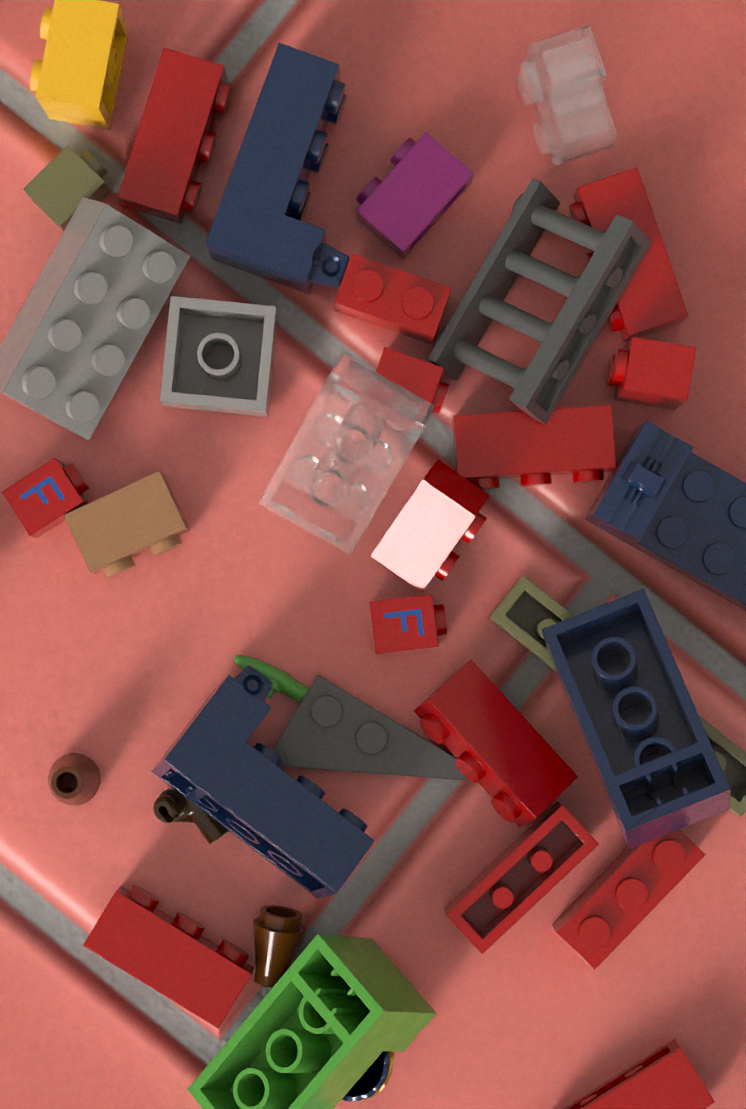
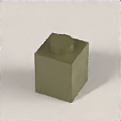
(64, 183)

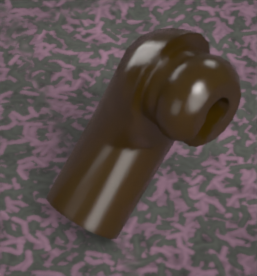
(176, 808)

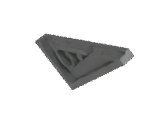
(348, 735)

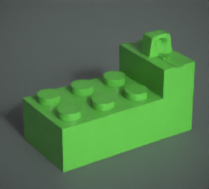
(316, 1030)

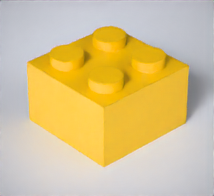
(80, 61)

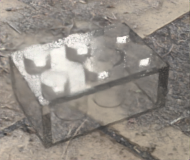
(346, 454)

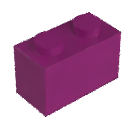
(412, 194)

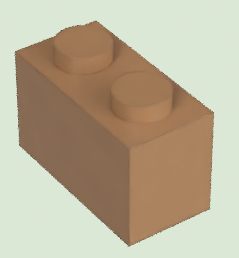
(127, 524)

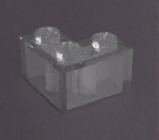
(565, 85)

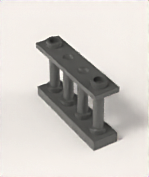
(578, 322)

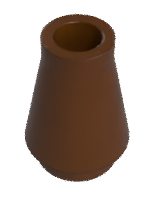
(85, 772)
(276, 942)

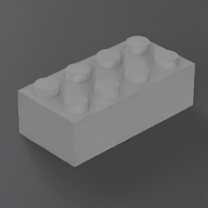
(87, 316)

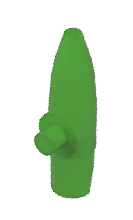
(281, 680)

